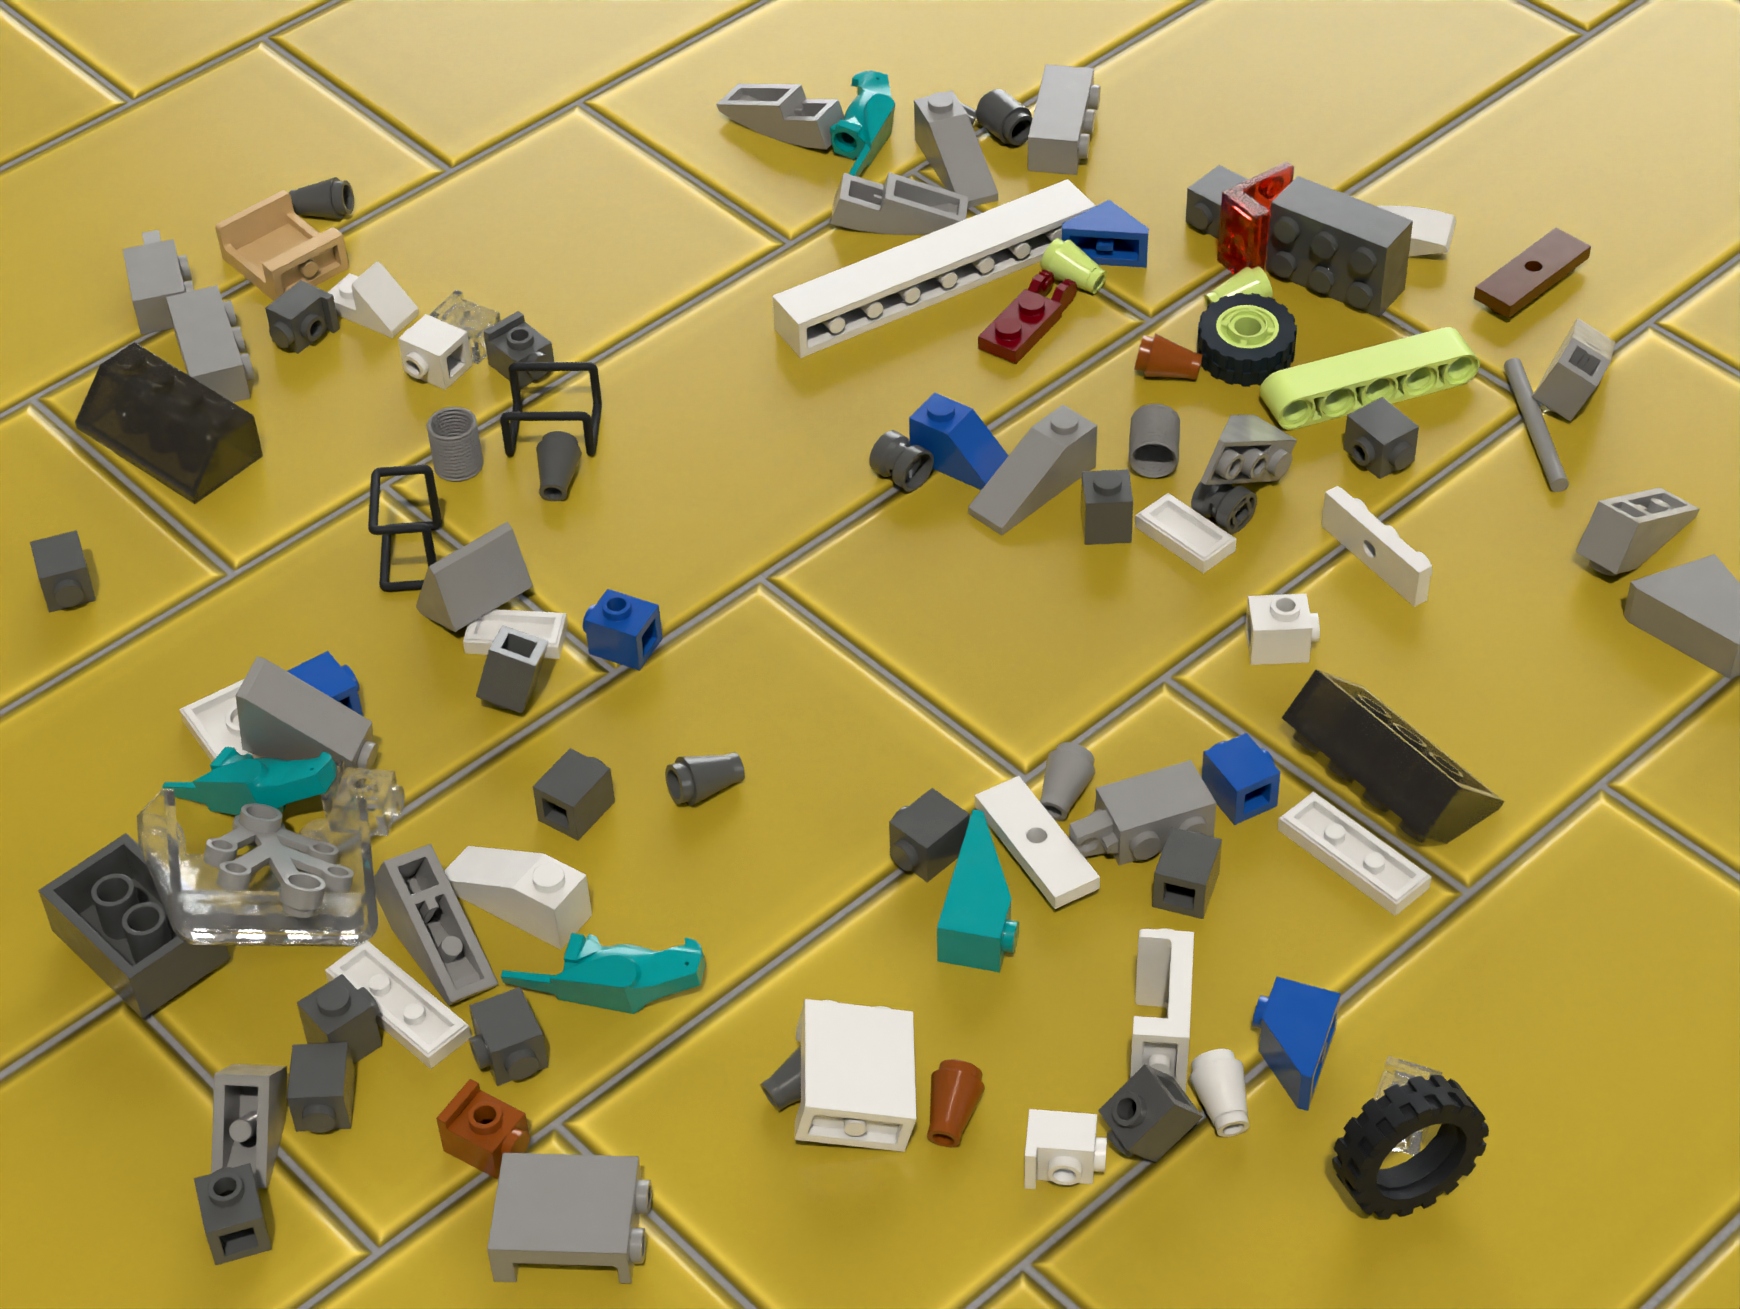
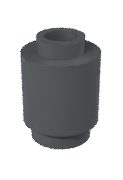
(1004, 117)

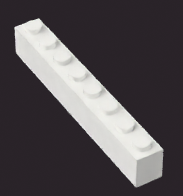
(924, 270)

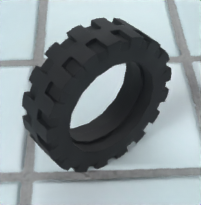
(1392, 1120)

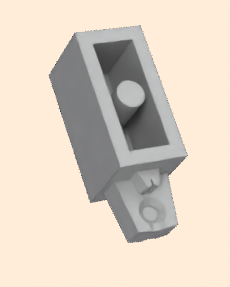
(153, 275)
(1138, 812)

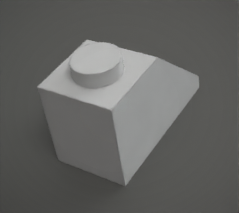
(248, 1118)

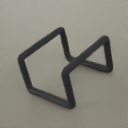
(590, 424)
(401, 528)

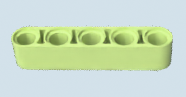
(1356, 378)

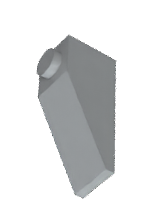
(952, 147)
(1037, 469)
(1632, 528)
(432, 924)

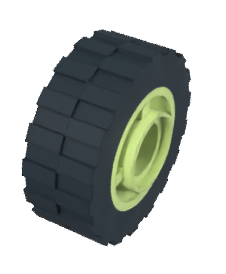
(1246, 338)

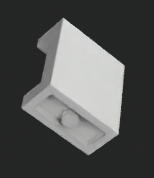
(1166, 982)
(856, 1075)

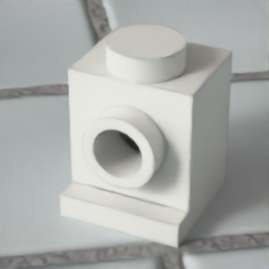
(1063, 1148)

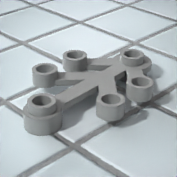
(262, 827)

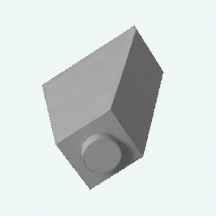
(1693, 611)
(298, 722)

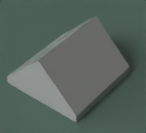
(474, 579)

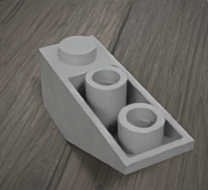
(1575, 370)
(1249, 452)

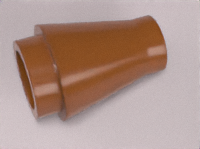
(1166, 359)
(953, 1098)

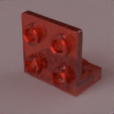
(1247, 218)

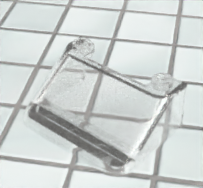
(214, 916)

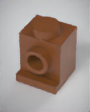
(482, 1129)

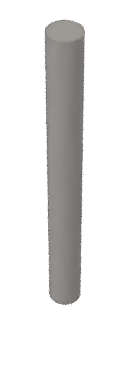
(1536, 425)

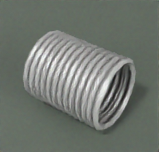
(1154, 440)
(455, 443)

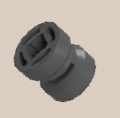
(904, 462)
(1226, 503)

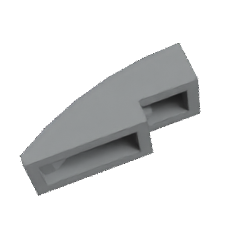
(783, 113)
(896, 207)

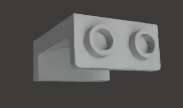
(568, 1213)

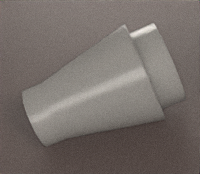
(1065, 778)

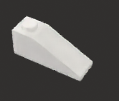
(523, 890)

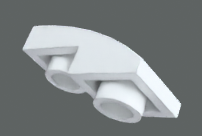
(1430, 229)

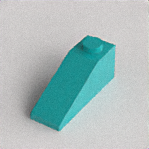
(976, 914)

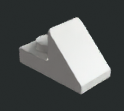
(374, 301)

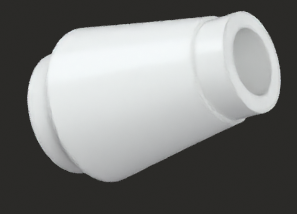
(1221, 1088)

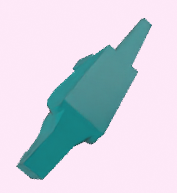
(866, 121)
(267, 781)
(617, 975)

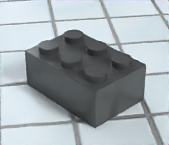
(1338, 246)
(120, 929)

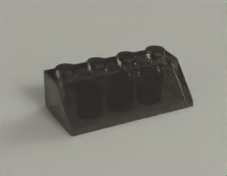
(168, 423)
(1388, 759)

